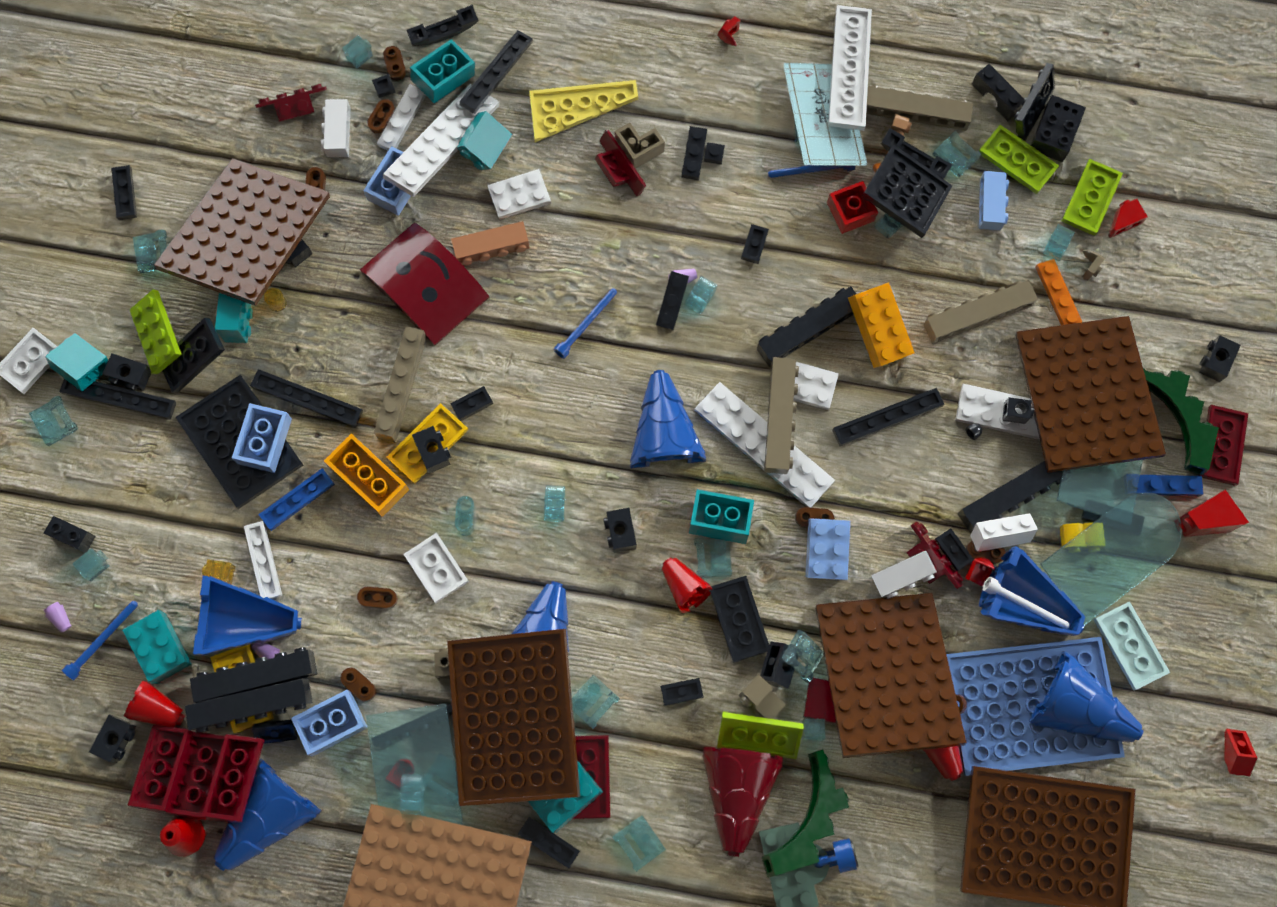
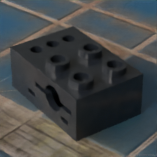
(1057, 128)

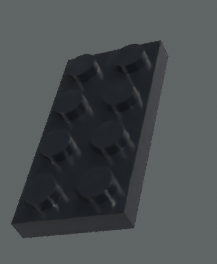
(1035, 102)
(198, 350)
(739, 619)

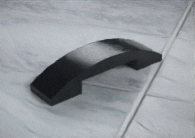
(443, 29)
(936, 165)

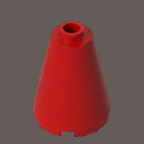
(685, 585)
(153, 707)
(947, 761)
(183, 836)

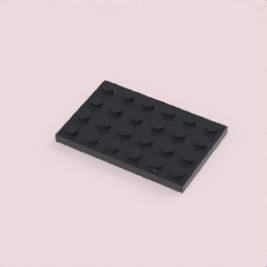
(214, 430)

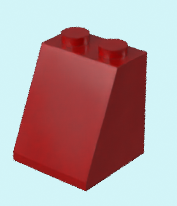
(1213, 517)

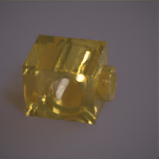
(218, 569)

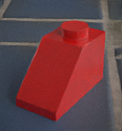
(1127, 217)
(1239, 753)

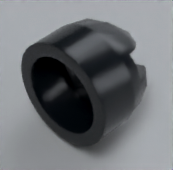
(974, 431)

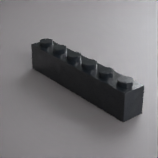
(808, 327)
(1009, 496)
(253, 676)
(248, 704)

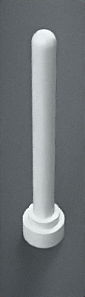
(993, 587)

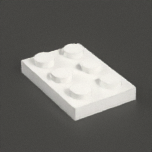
(519, 194)
(27, 361)
(815, 386)
(436, 568)

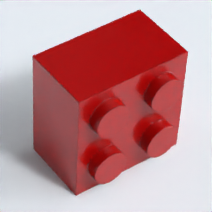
(850, 208)

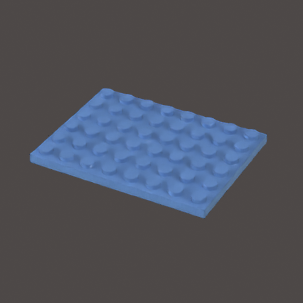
(1002, 695)

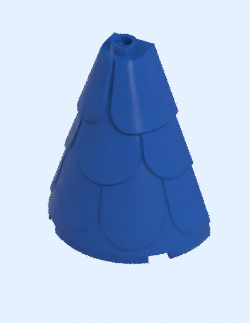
(664, 426)
(1027, 580)
(546, 611)
(239, 618)
(1084, 706)
(269, 816)

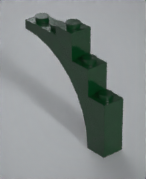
(1197, 436)
(825, 799)

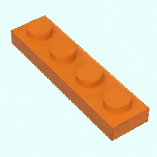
(1058, 292)

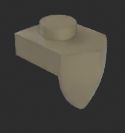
(1096, 260)

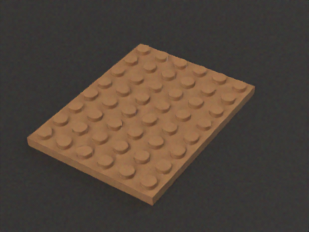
(434, 864)

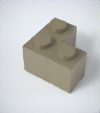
(639, 148)
(761, 699)

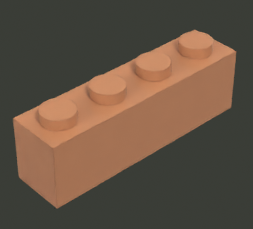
(491, 243)

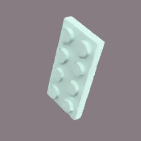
(1131, 646)

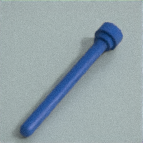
(807, 169)
(562, 349)
(73, 669)

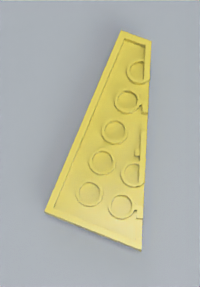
(569, 106)

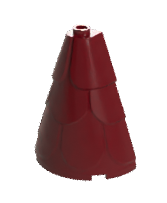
(739, 791)

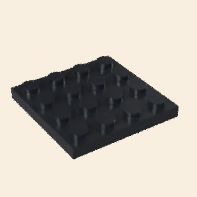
(907, 191)

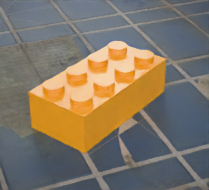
(881, 325)
(366, 475)

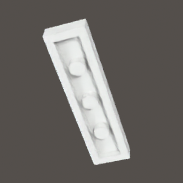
(401, 118)
(262, 560)

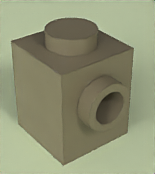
(442, 664)

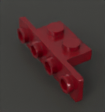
(293, 105)
(617, 165)
(940, 561)

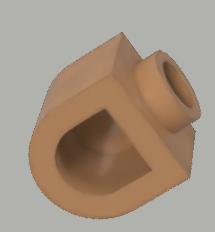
(901, 124)

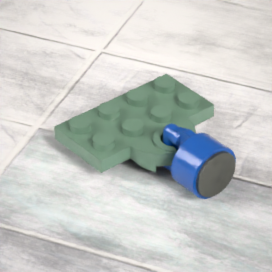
(797, 886)

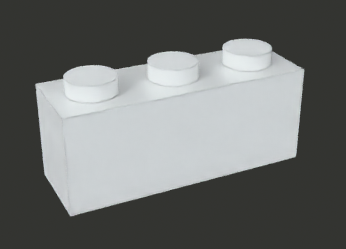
(336, 128)
(1003, 532)
(904, 574)

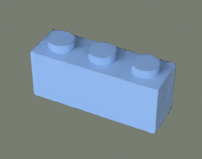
(993, 200)

